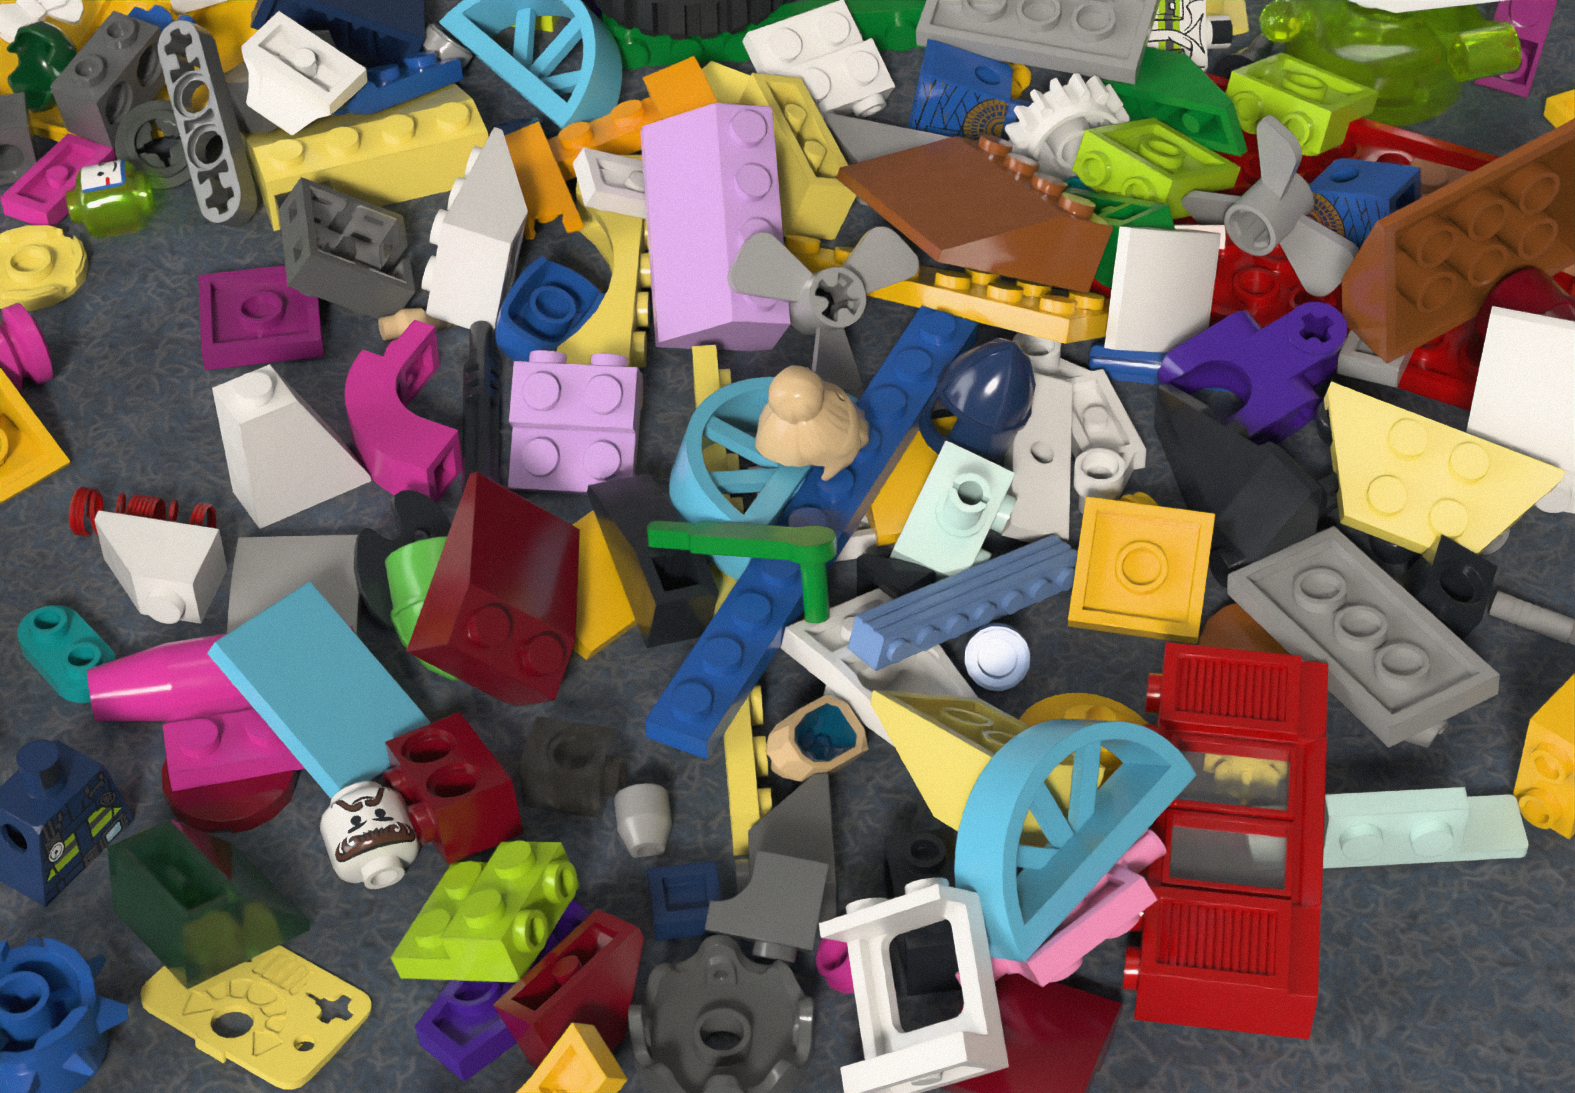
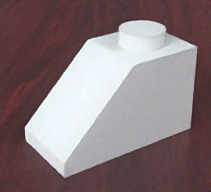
(163, 564)

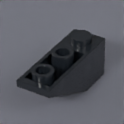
(665, 587)

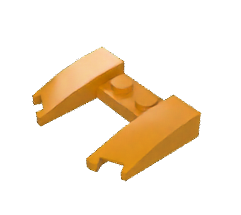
(546, 164)

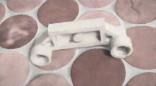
(1102, 432)

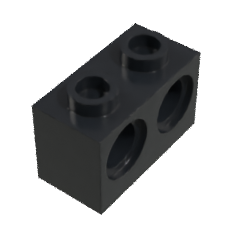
(928, 952)

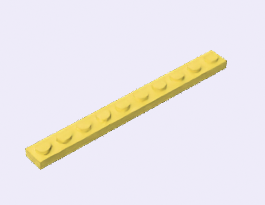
(743, 753)

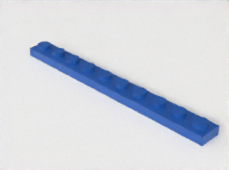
(770, 591)

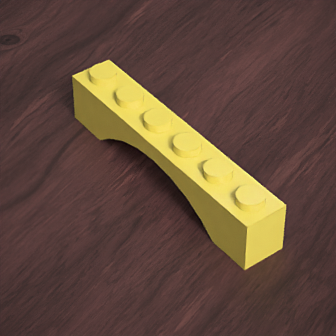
(624, 307)

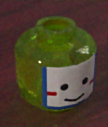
(111, 199)

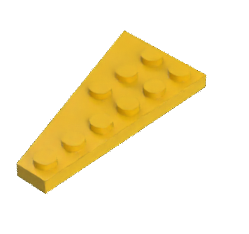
(980, 297)

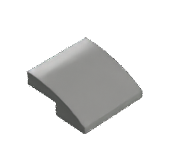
(277, 566)

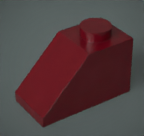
(579, 981)

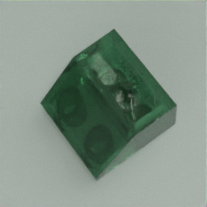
(197, 901)

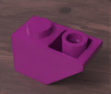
(1531, 22)

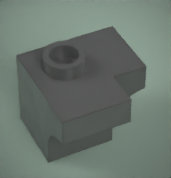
(776, 907)

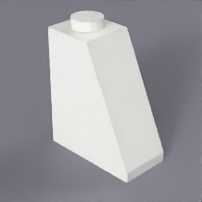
(280, 448)

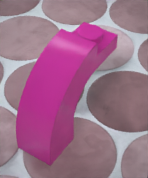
(388, 438)

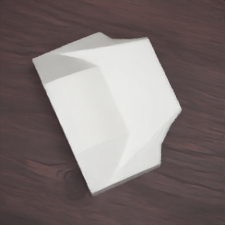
(297, 74)

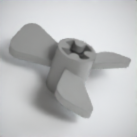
(1277, 213)
(772, 272)

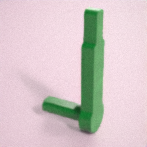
(802, 545)

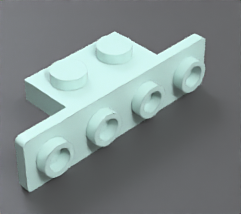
(1420, 827)

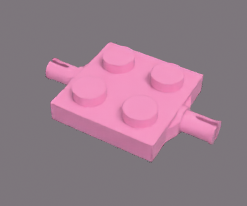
(1102, 914)

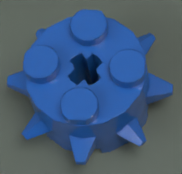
(52, 1018)

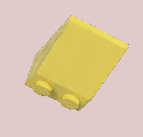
(950, 743)

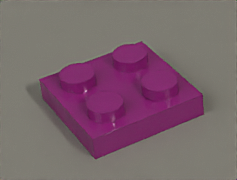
(256, 319)

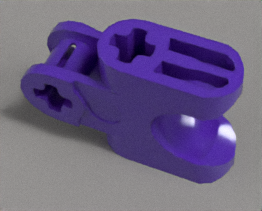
(1265, 367)

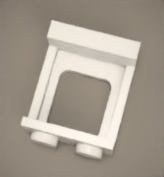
(936, 1053)

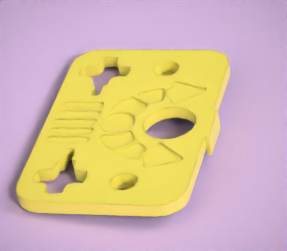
(275, 995)

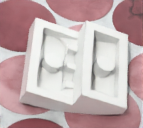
(1161, 288)

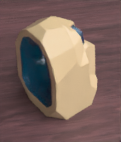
(816, 740)

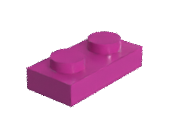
(41, 191)

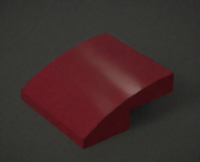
(1051, 1038)

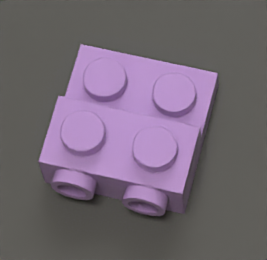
(573, 422)

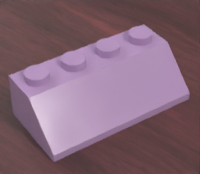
(705, 193)

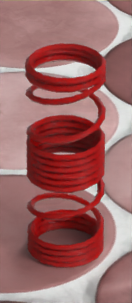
(139, 505)

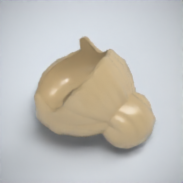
(810, 423)

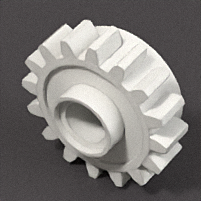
(1057, 120)

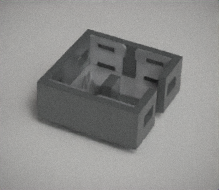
(343, 250)

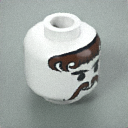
(369, 835)

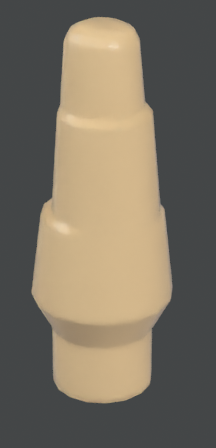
(394, 325)

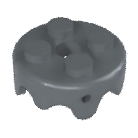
(714, 994)

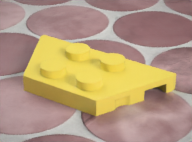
(1424, 479)

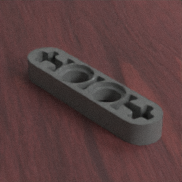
(199, 127)

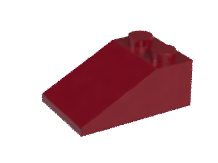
(502, 597)

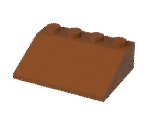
(985, 210)
(1453, 247)

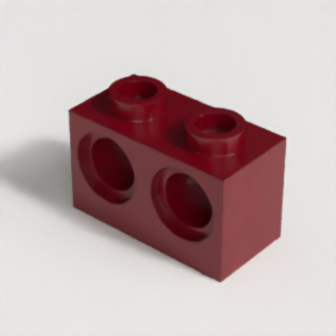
(453, 788)

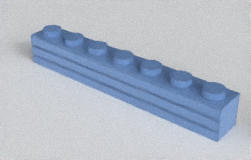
(962, 602)

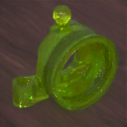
(1412, 60)

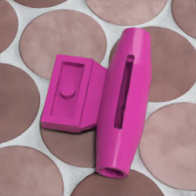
(209, 724)

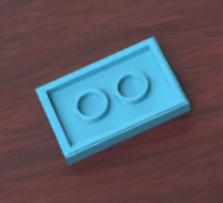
(318, 689)

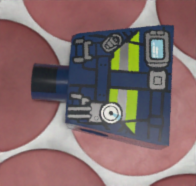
(55, 818)

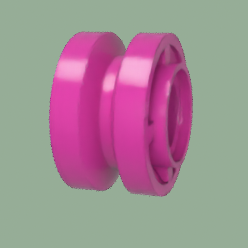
(23, 348)

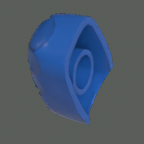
(544, 309)

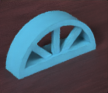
(593, 87)
(697, 493)
(1099, 829)

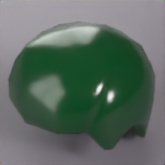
(42, 56)

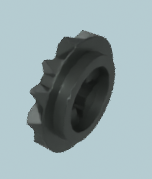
(135, 135)

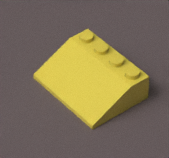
(375, 156)

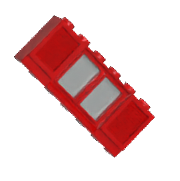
(1243, 844)

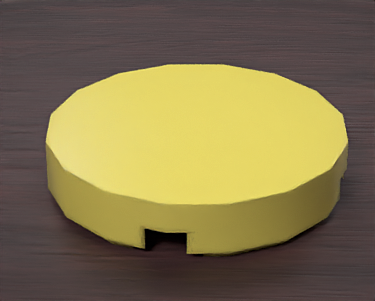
(35, 281)

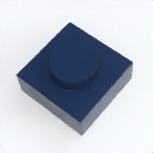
(682, 898)

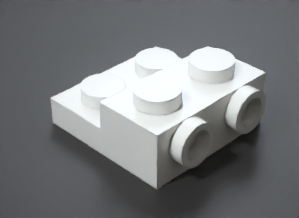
(829, 57)

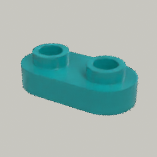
(62, 649)

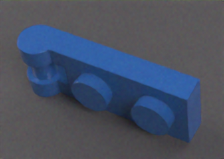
(394, 84)

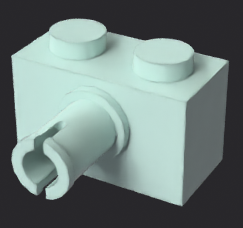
(955, 513)

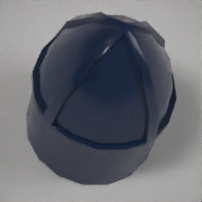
(990, 396)

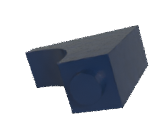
(363, 30)

